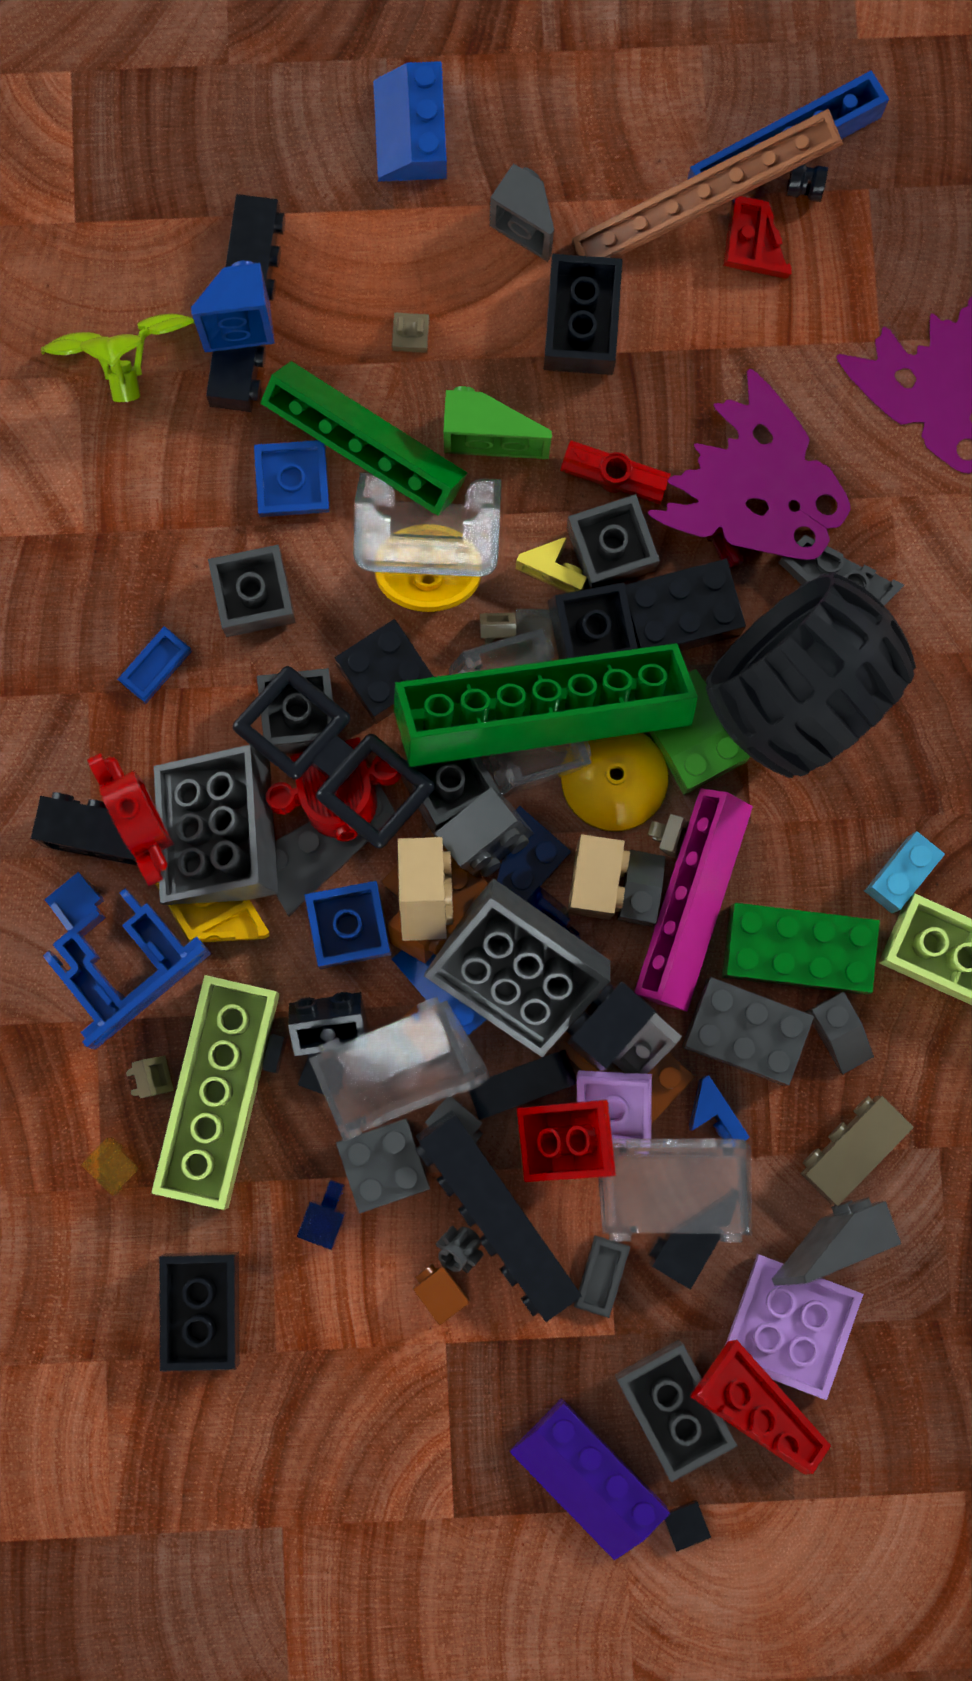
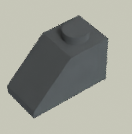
(642, 888)
(841, 1032)

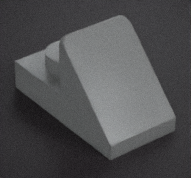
(647, 1047)

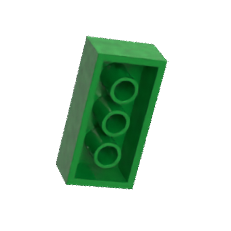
(801, 948)

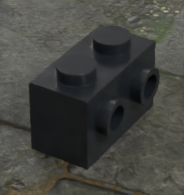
(325, 1019)

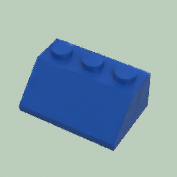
(410, 123)
(234, 309)

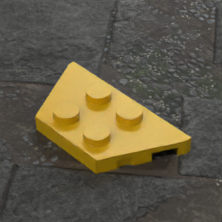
(219, 921)

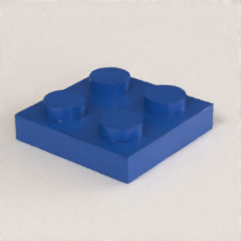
(291, 478)

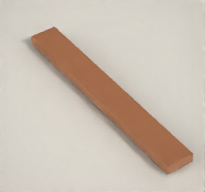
(711, 188)

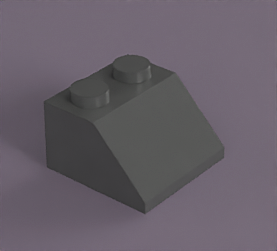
(522, 211)

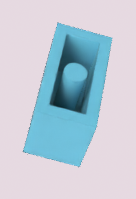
(904, 872)

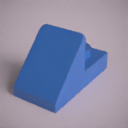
(711, 1104)

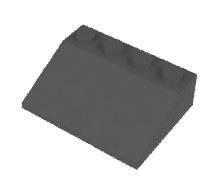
(217, 827)
(519, 968)

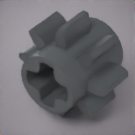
(459, 1249)

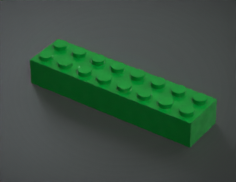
(544, 704)

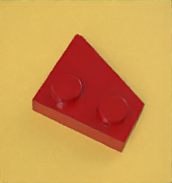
(754, 240)

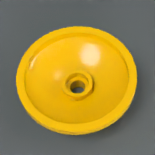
(426, 591)
(622, 802)

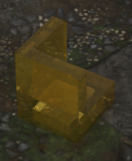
(110, 1166)

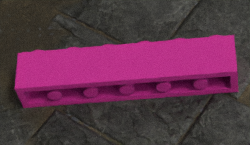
(693, 899)

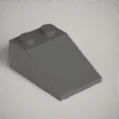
(839, 1240)

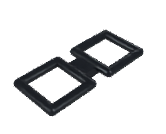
(333, 757)

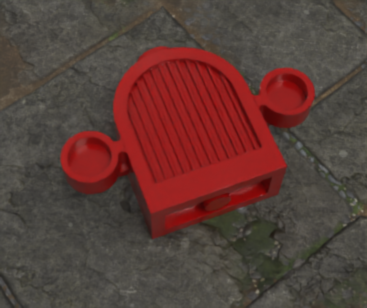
(356, 792)
(133, 815)

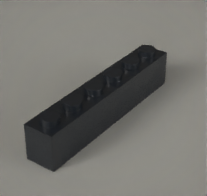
(253, 239)
(498, 1216)

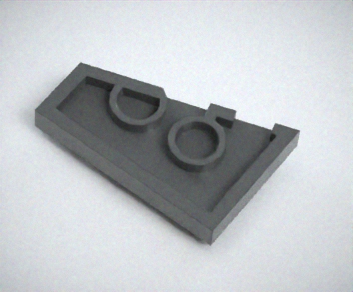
(834, 561)

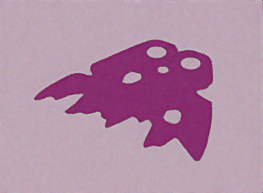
(941, 389)
(762, 472)

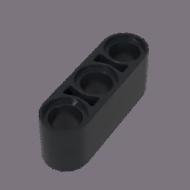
(523, 1084)

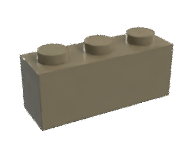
(855, 1149)

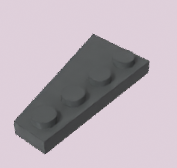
(309, 858)

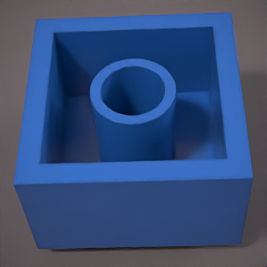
(347, 925)

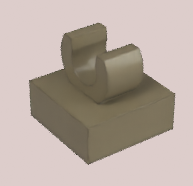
(410, 332)
(497, 626)
(669, 835)
(151, 1077)

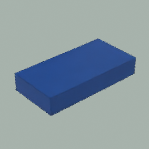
(154, 665)

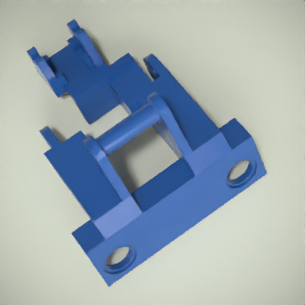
(77, 909)

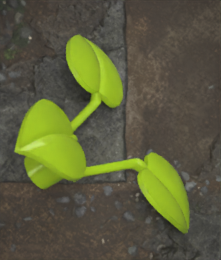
(108, 351)

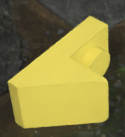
(543, 565)

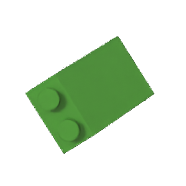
(489, 428)
(700, 750)

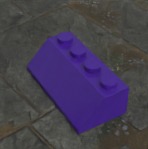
(590, 1480)

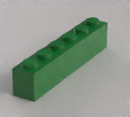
(363, 437)

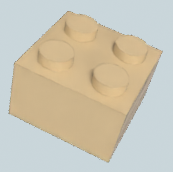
(596, 877)
(424, 888)

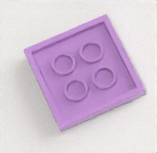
(795, 1328)

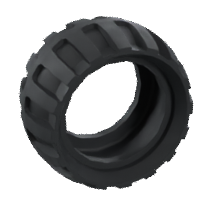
(811, 675)

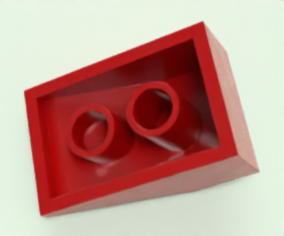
(566, 1141)

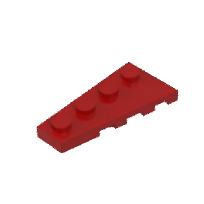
(755, 1405)

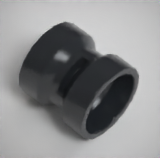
(799, 184)

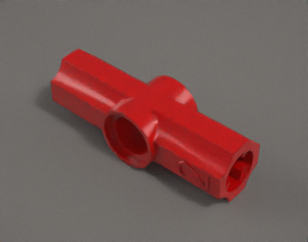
(592, 466)

